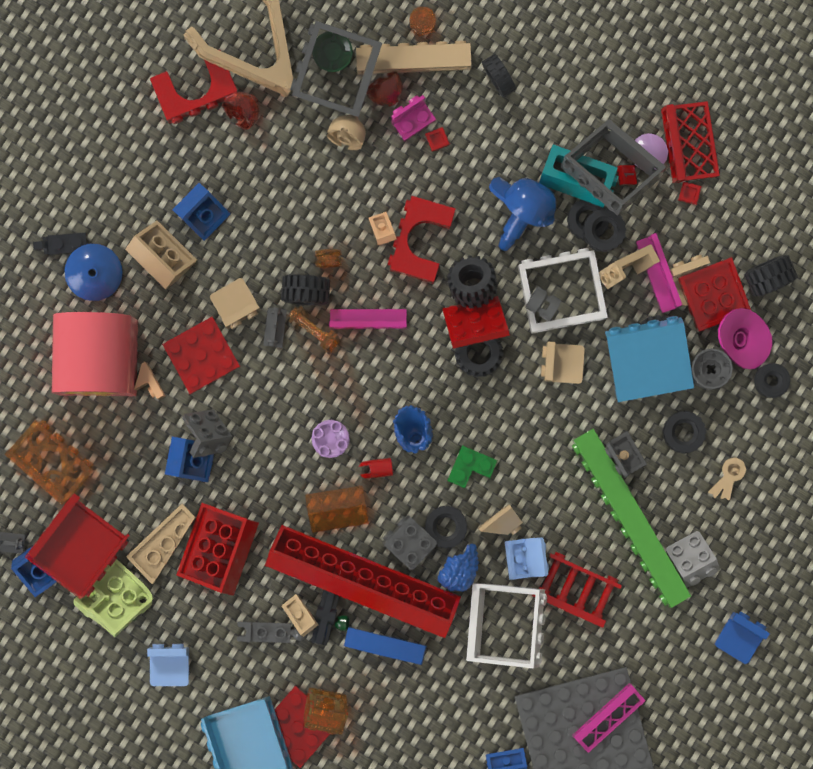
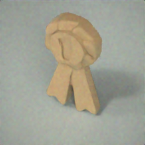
(733, 470)

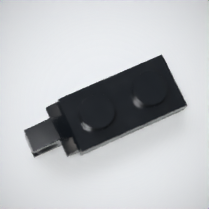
(61, 243)

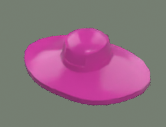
(745, 338)

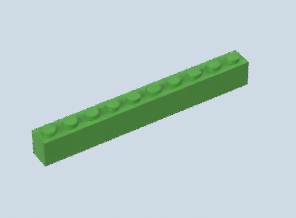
(631, 518)

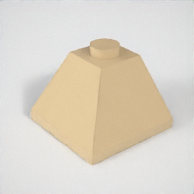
(503, 522)

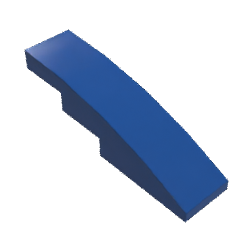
(385, 646)

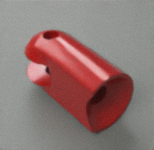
(378, 468)

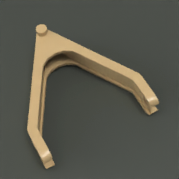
(275, 77)

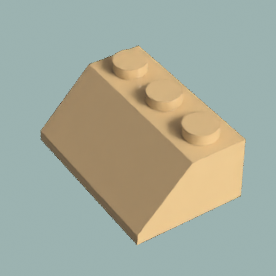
(160, 254)

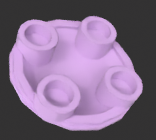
(654, 145)
(330, 438)

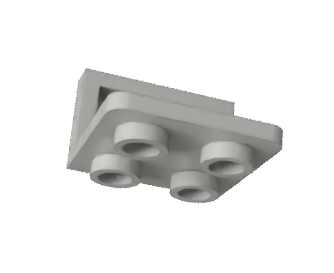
(693, 559)

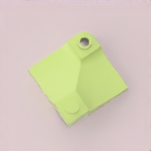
(115, 599)

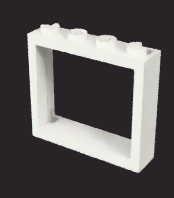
(570, 321)
(476, 622)

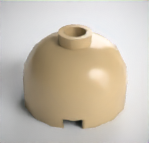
(347, 130)

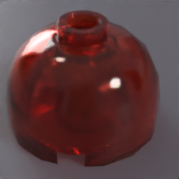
(385, 90)
(243, 108)

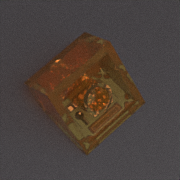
(325, 711)

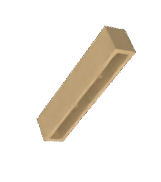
(417, 57)

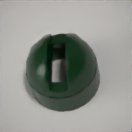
(342, 623)

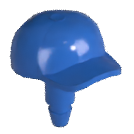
(529, 204)

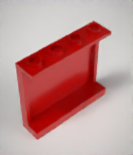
(77, 548)

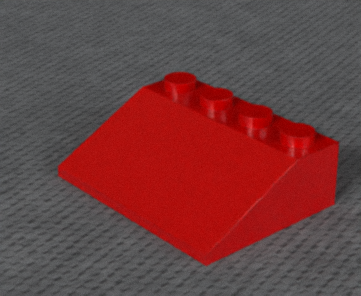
(217, 549)

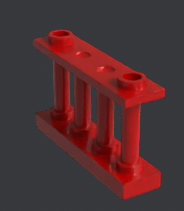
(578, 608)

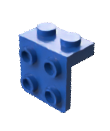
(741, 637)

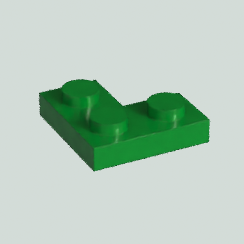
(469, 461)

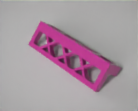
(661, 277)
(368, 319)
(607, 711)

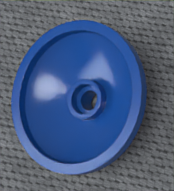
(107, 269)

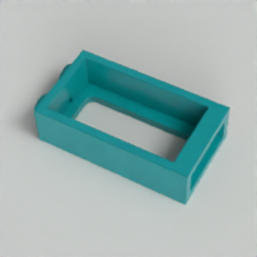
(567, 184)

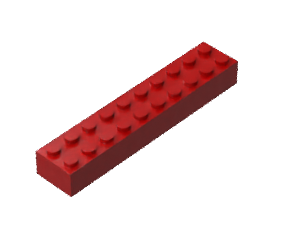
(363, 581)

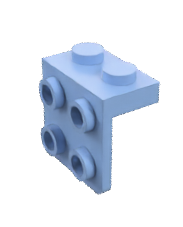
(526, 558)
(169, 665)

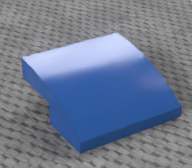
(507, 759)

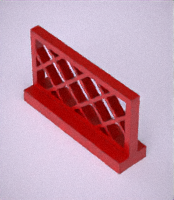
(674, 140)

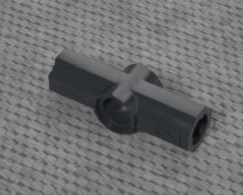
(325, 617)

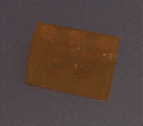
(337, 509)

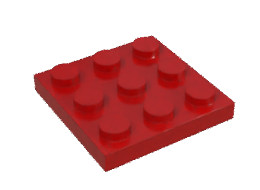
(713, 293)
(475, 325)
(201, 355)
(299, 740)

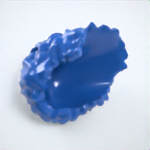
(412, 427)
(460, 570)

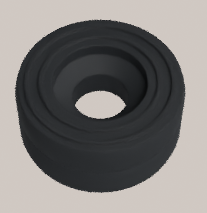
(780, 373)

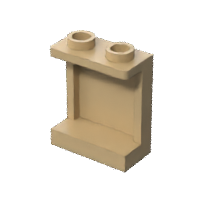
(640, 260)

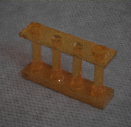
(328, 340)

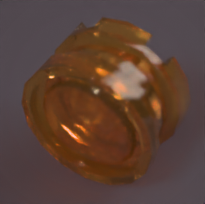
(422, 21)
(328, 258)

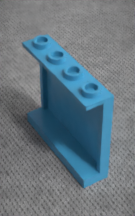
(649, 359)
(246, 737)

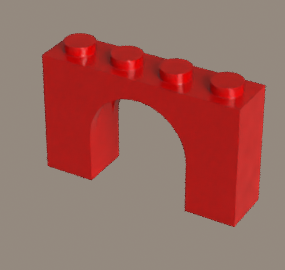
(177, 108)
(418, 212)

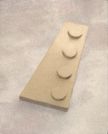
(161, 543)

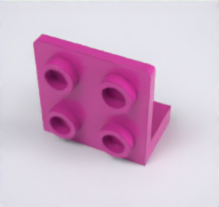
(412, 117)

